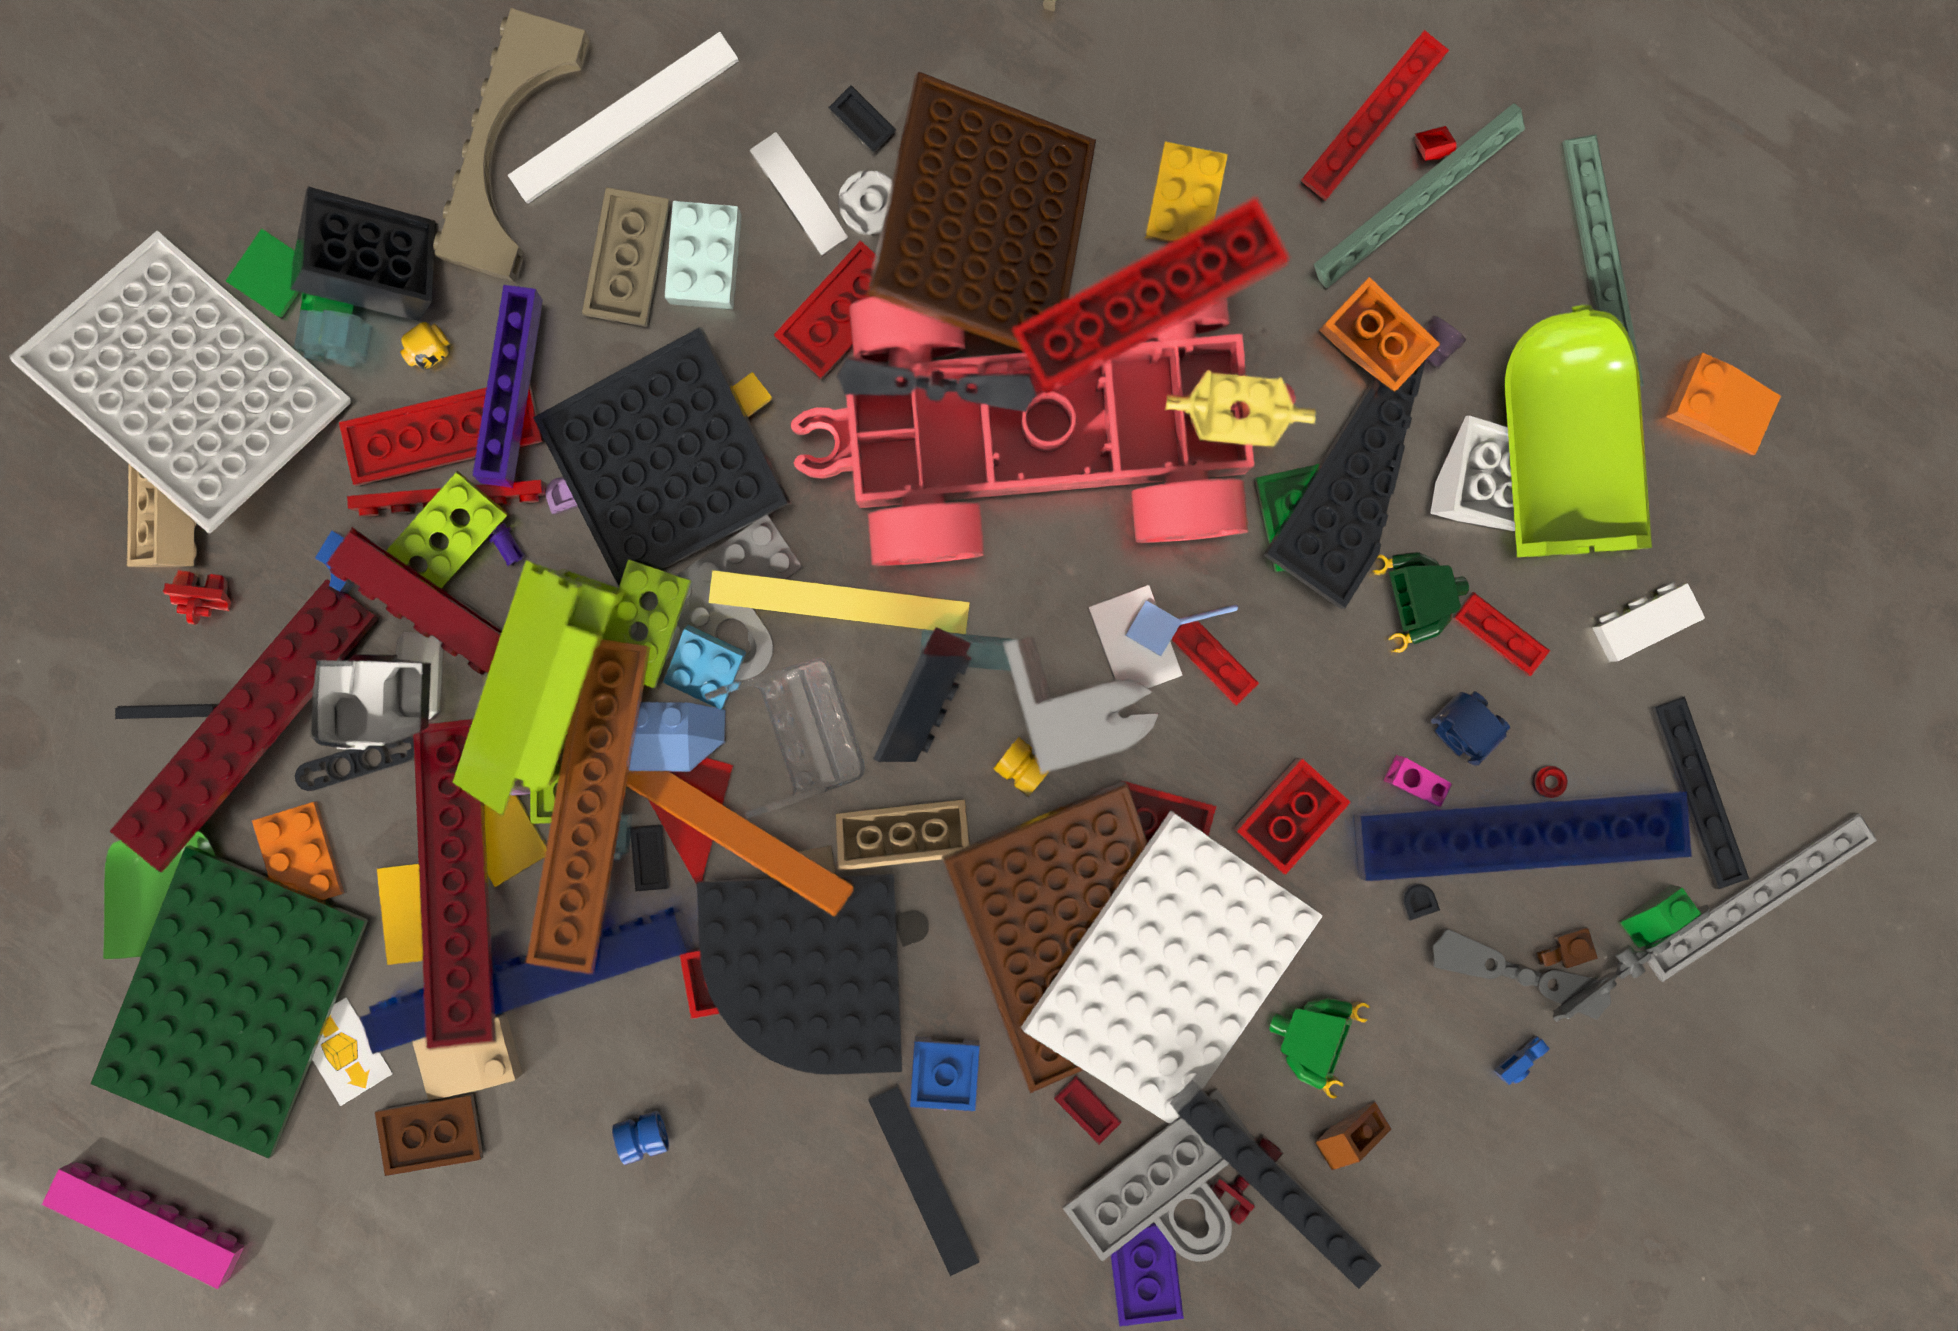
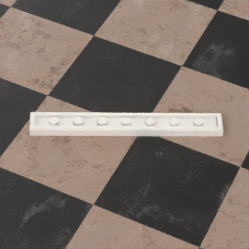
(623, 117)

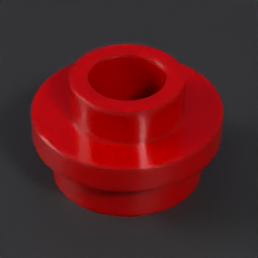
(1560, 781)

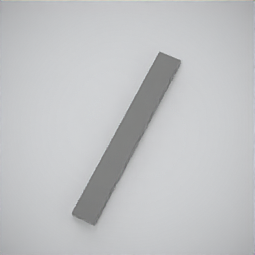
(1765, 894)

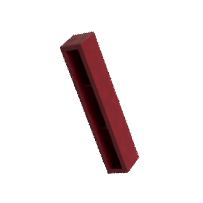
(417, 599)

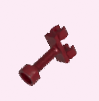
(1245, 1205)

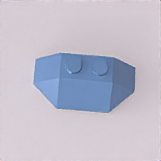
(676, 736)

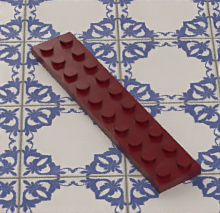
(241, 727)
(452, 894)

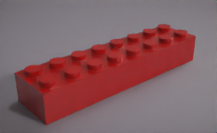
(1151, 295)

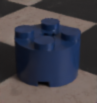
(1470, 727)

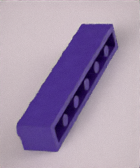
(508, 386)

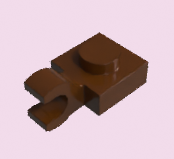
(1572, 948)

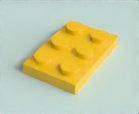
(1185, 191)

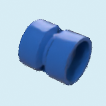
(640, 1137)

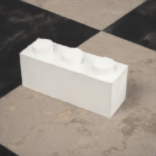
(1647, 621)

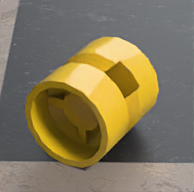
(1021, 766)

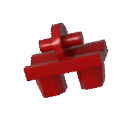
(197, 600)

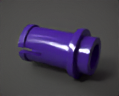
(506, 544)

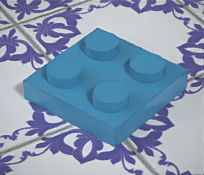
(703, 665)

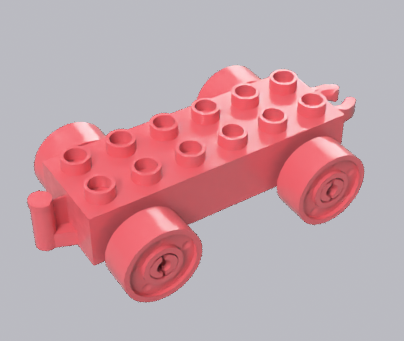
(1084, 435)

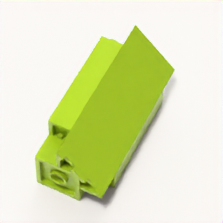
(534, 682)

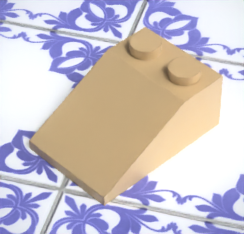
(469, 1067)

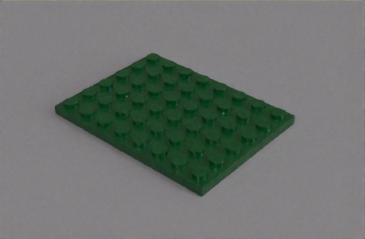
(229, 1001)

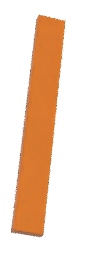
(742, 838)

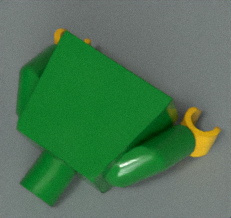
(1316, 1039)

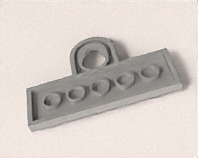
(753, 551)
(1148, 1189)

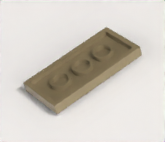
(626, 257)

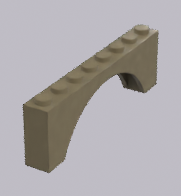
(527, 56)

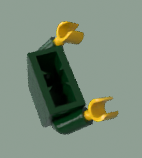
(1424, 595)

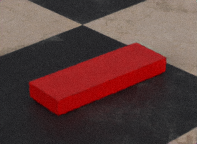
(1501, 634)
(1214, 661)

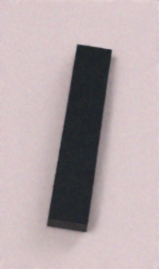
(1702, 793)
(924, 1180)

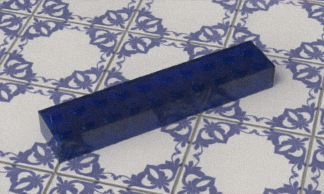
(1523, 835)
(520, 983)

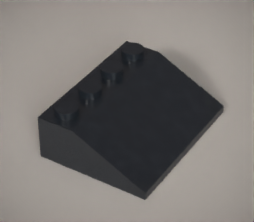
(364, 255)

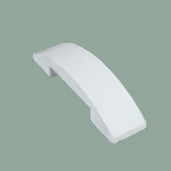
(799, 193)

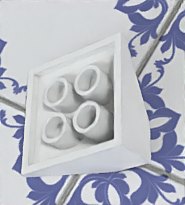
(1477, 477)

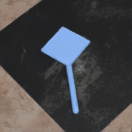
(1156, 627)

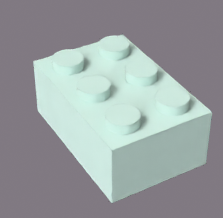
(703, 255)

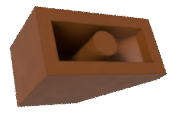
(1353, 1137)

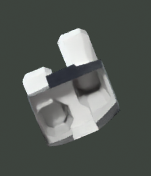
(378, 695)

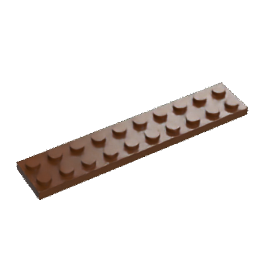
(588, 810)

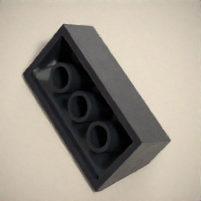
(924, 697)

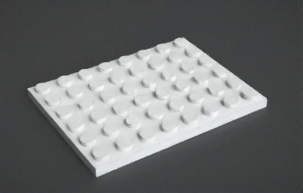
(181, 381)
(1171, 968)

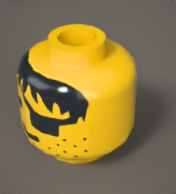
(424, 345)

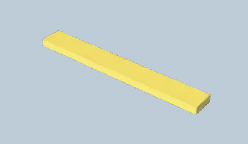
(838, 602)

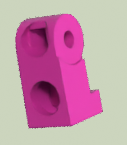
(1417, 781)

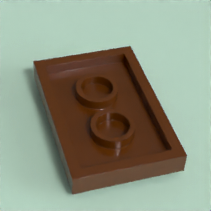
(429, 1134)

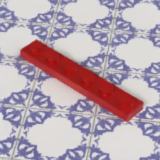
(1374, 115)
(402, 501)

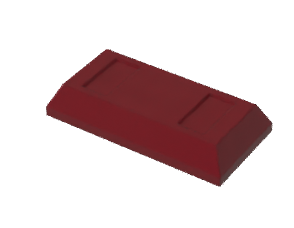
(1087, 1110)

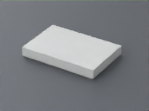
(1125, 655)

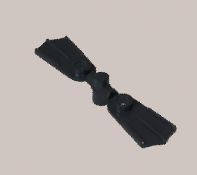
(876, 378)

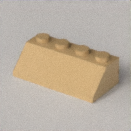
(157, 528)
(901, 834)

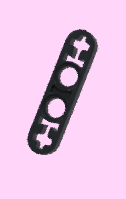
(357, 762)

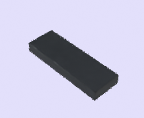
(164, 711)

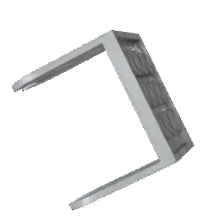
(1078, 723)

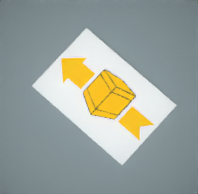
(346, 1057)

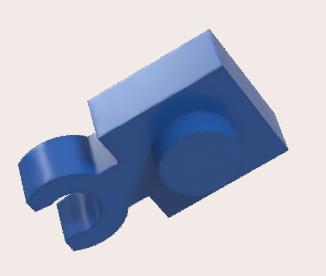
(1516, 1066)

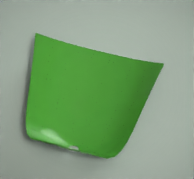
(134, 897)

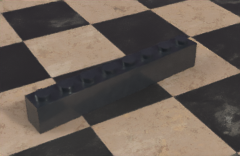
(1275, 1184)

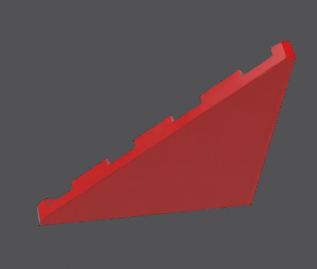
(694, 847)

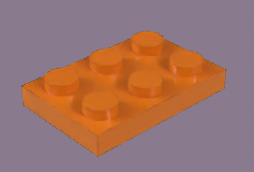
(299, 851)

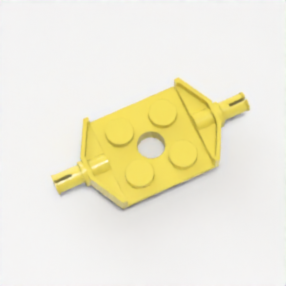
(1267, 402)

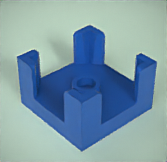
(944, 1074)

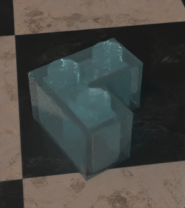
(333, 335)

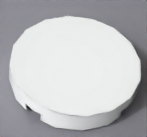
(865, 201)

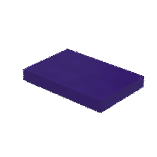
(1146, 1279)

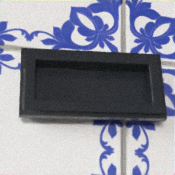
(862, 118)
(648, 858)

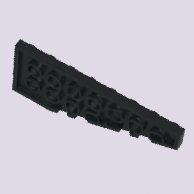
(1342, 511)

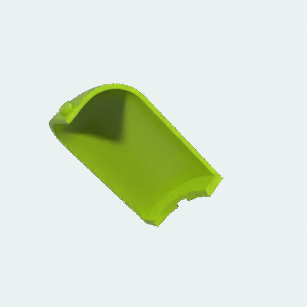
(1577, 437)

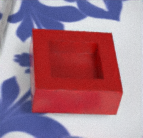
(1435, 143)

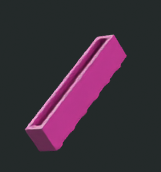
(143, 1224)

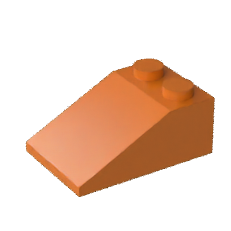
(1379, 335)
(1723, 403)

